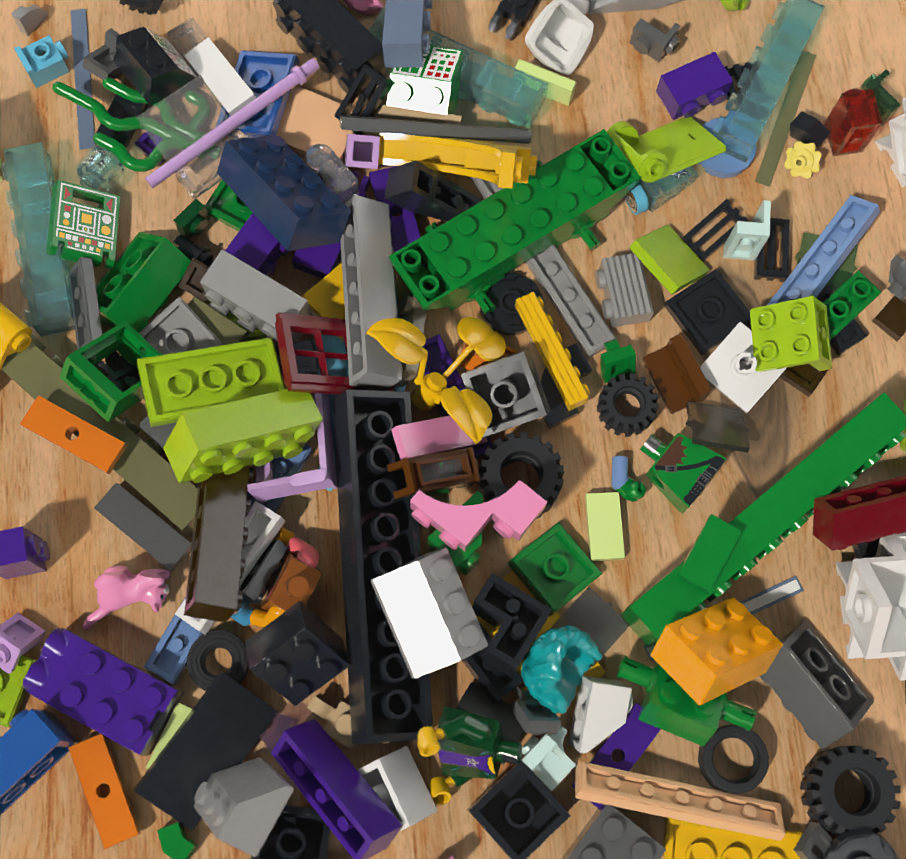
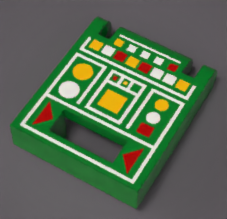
(83, 228)

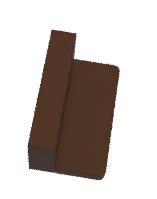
(677, 375)

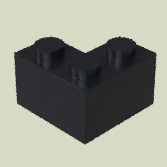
(517, 620)

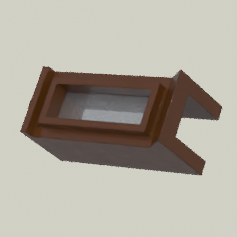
(437, 471)

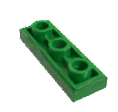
(849, 301)

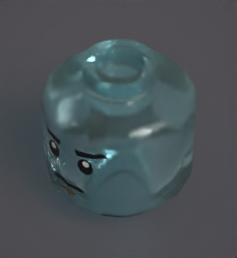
(99, 169)

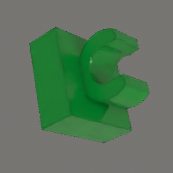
(617, 360)

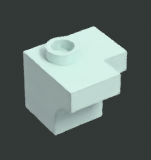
(547, 758)

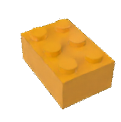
(716, 650)

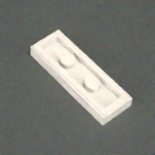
(220, 76)

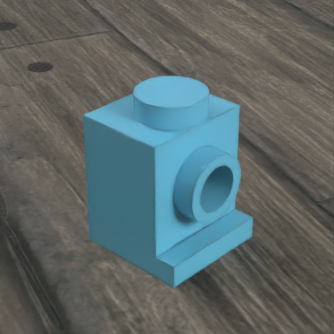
(43, 60)

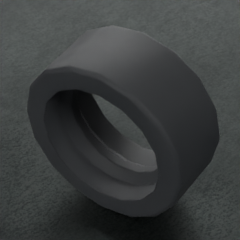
(760, 760)

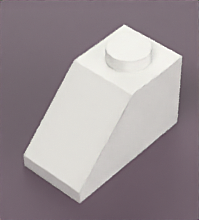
(598, 711)

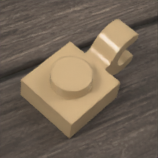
(338, 720)

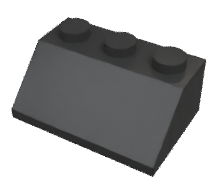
(816, 686)

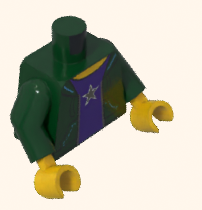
(467, 749)

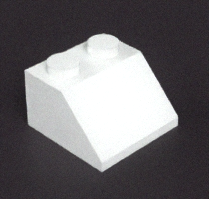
(400, 786)

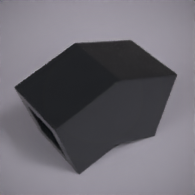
(808, 129)

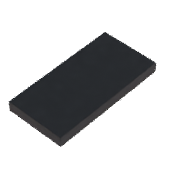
(209, 740)

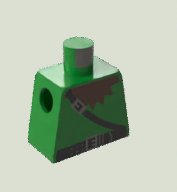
(680, 468)

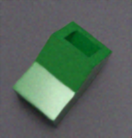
(175, 842)

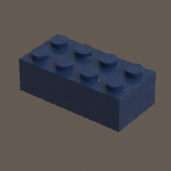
(283, 192)

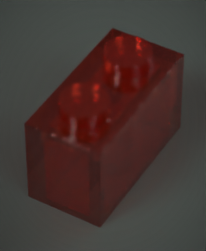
(853, 122)

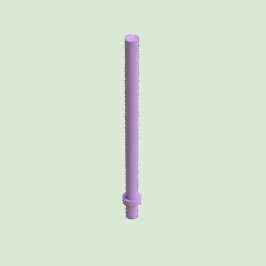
(297, 76)

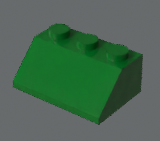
(140, 281)

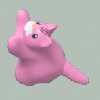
(120, 588)

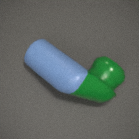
(622, 483)

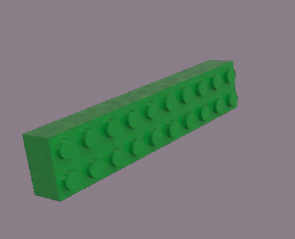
(777, 513)

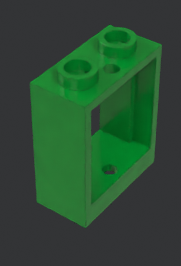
(92, 385)

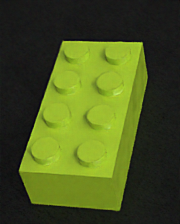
(241, 434)

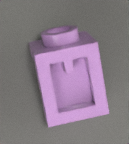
(17, 638)

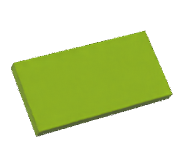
(207, 378)

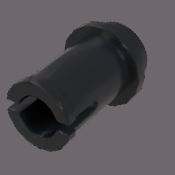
(192, 250)

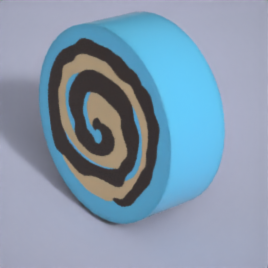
(637, 199)

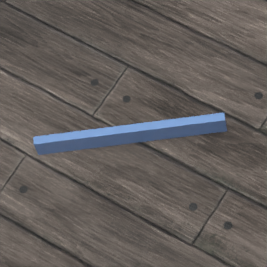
(171, 652)

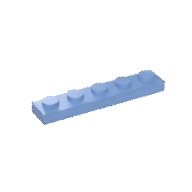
(828, 250)

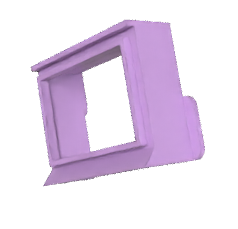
(303, 482)

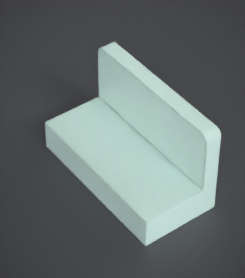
(749, 237)

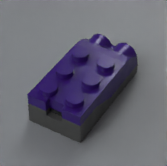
(101, 691)

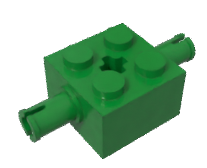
(674, 711)

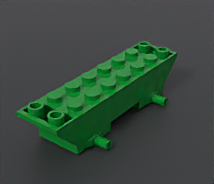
(513, 225)

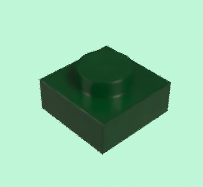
(192, 219)

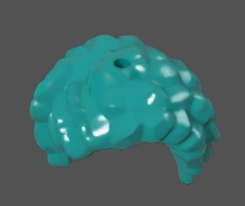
(557, 664)

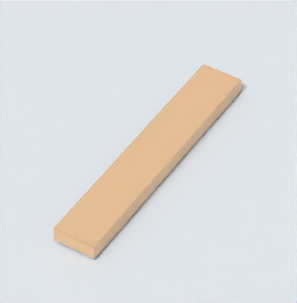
(679, 801)

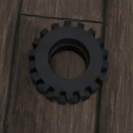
(521, 450)
(877, 783)

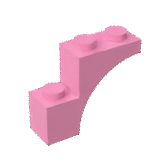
(461, 525)

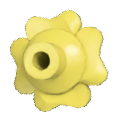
(803, 159)

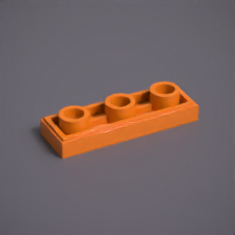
(58, 426)
(111, 813)

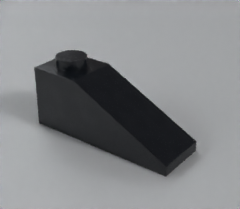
(427, 192)

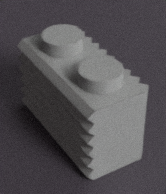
(624, 290)

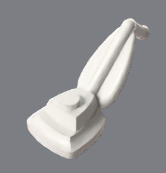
(561, 35)

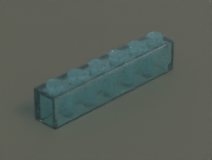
(768, 76)
(489, 81)
(45, 276)

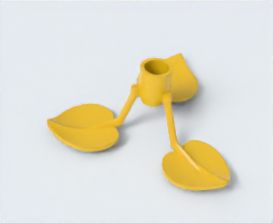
(465, 406)

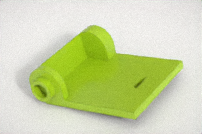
(665, 148)

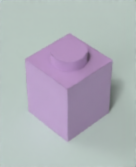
(362, 151)

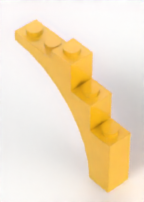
(465, 157)

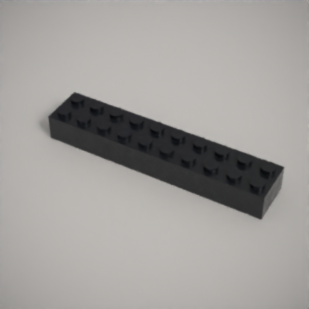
(375, 539)

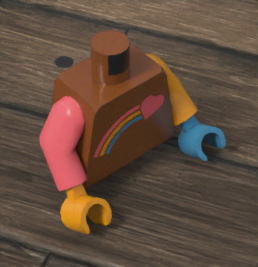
(291, 584)

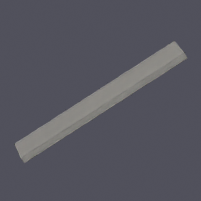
(563, 291)

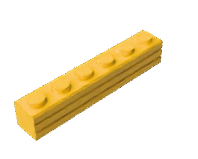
(551, 350)

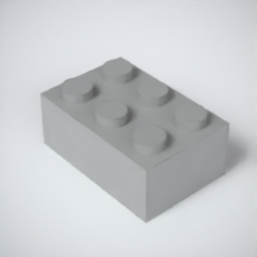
(250, 295)

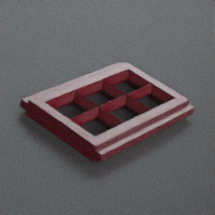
(317, 326)

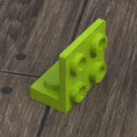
(791, 335)

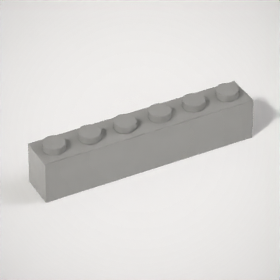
(368, 293)

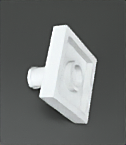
(733, 370)

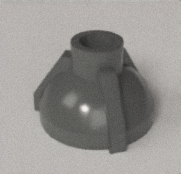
(897, 277)

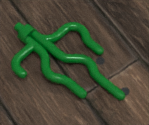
(113, 123)

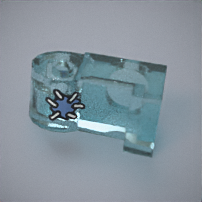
(668, 187)

